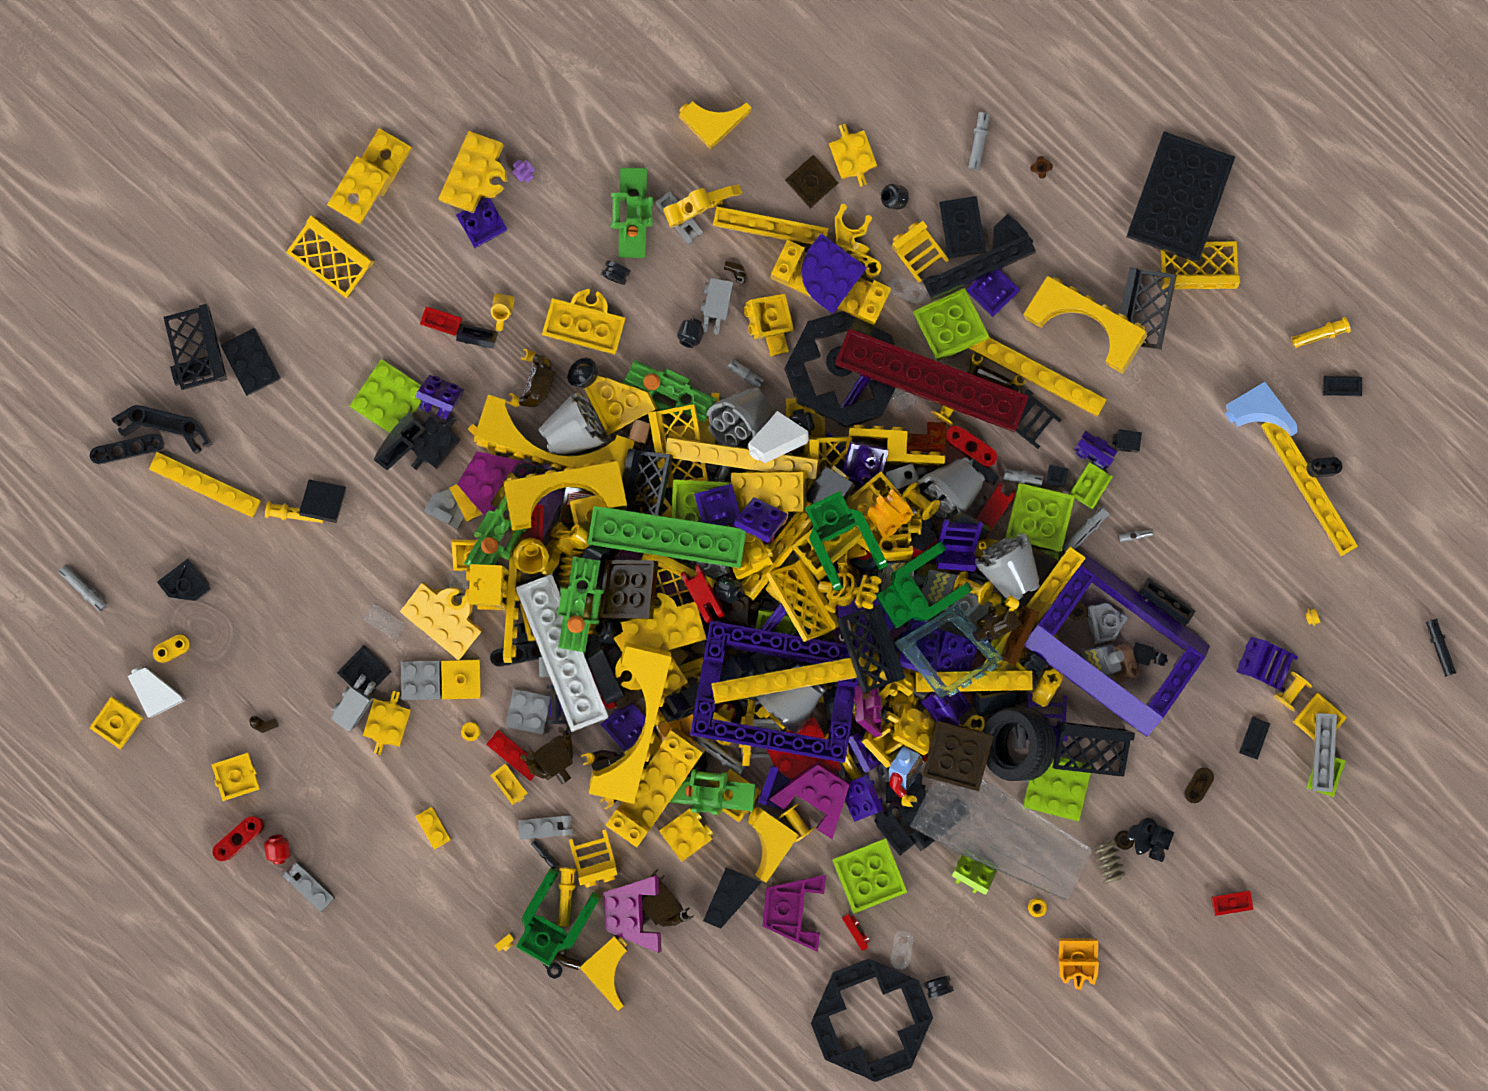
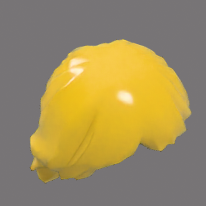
(530, 556)

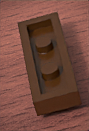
(1019, 636)

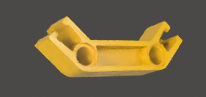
(892, 542)

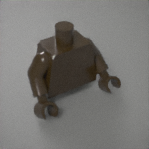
(552, 757)
(663, 907)

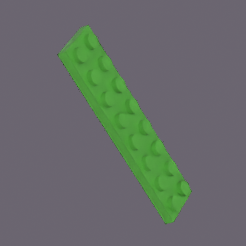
(667, 537)

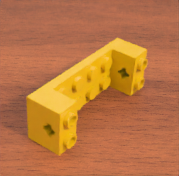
(863, 301)
(859, 501)
(491, 589)
(661, 781)

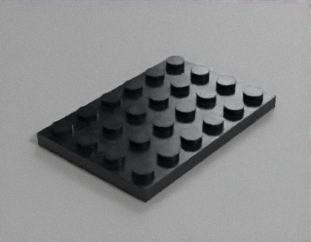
(1180, 197)

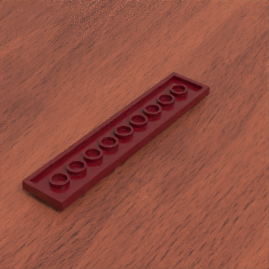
(931, 380)

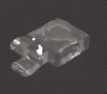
(458, 580)

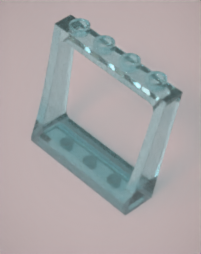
(961, 621)

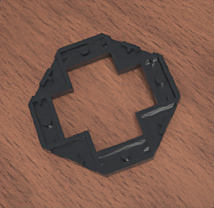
(827, 403)
(910, 1036)

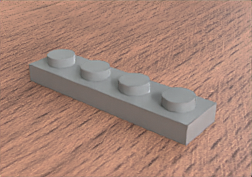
(1324, 752)

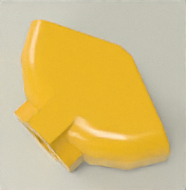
(1046, 686)

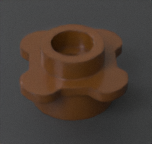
(1041, 162)

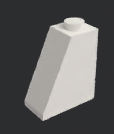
(777, 438)
(153, 691)

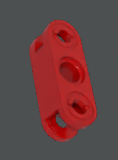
(965, 437)
(994, 507)
(703, 594)
(228, 842)

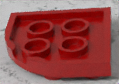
(792, 764)

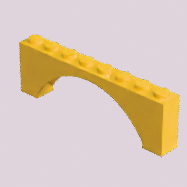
(499, 432)
(622, 778)

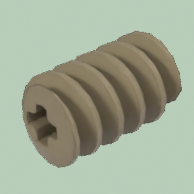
(1109, 861)

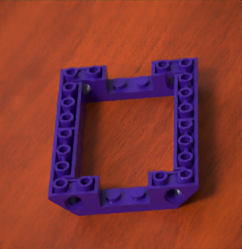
(781, 645)
(1090, 679)

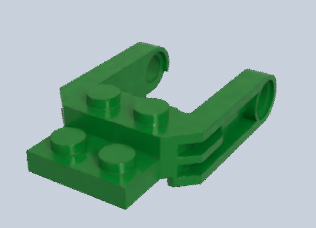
(832, 519)
(905, 600)
(543, 938)

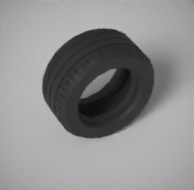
(1041, 746)

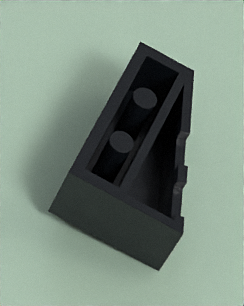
(729, 896)

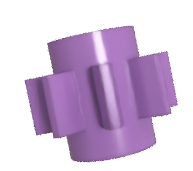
(523, 171)

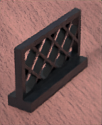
(1131, 296)
(212, 347)
(631, 476)
(881, 644)
(1092, 732)

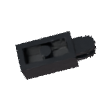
(991, 701)

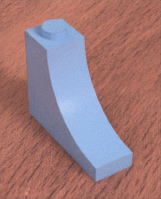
(1260, 405)

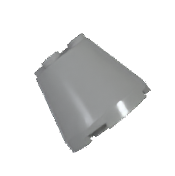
(739, 417)
(573, 427)
(953, 486)
(1010, 566)
(794, 705)

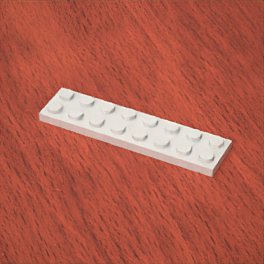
(565, 667)

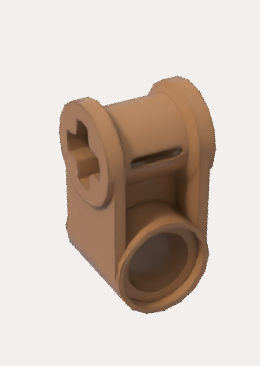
(640, 432)
(1127, 664)

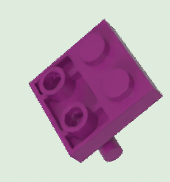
(869, 710)

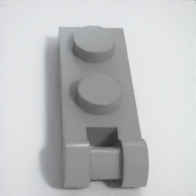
(669, 199)
(544, 827)
(308, 887)

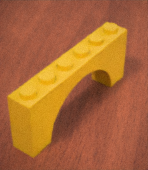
(1055, 299)
(600, 479)

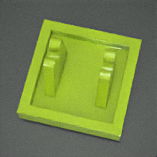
(974, 874)

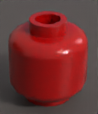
(277, 849)

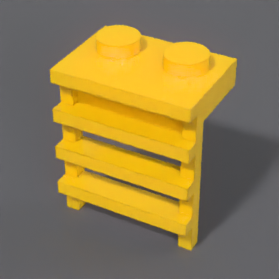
(912, 239)
(604, 870)

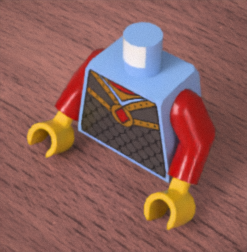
(903, 772)

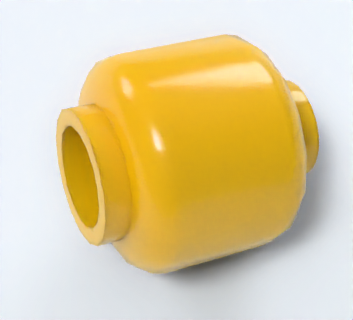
(901, 698)

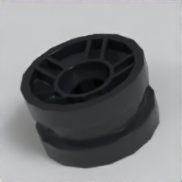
(615, 272)
(1033, 663)
(939, 986)

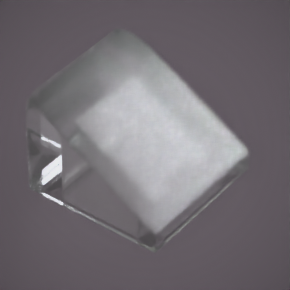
(903, 399)

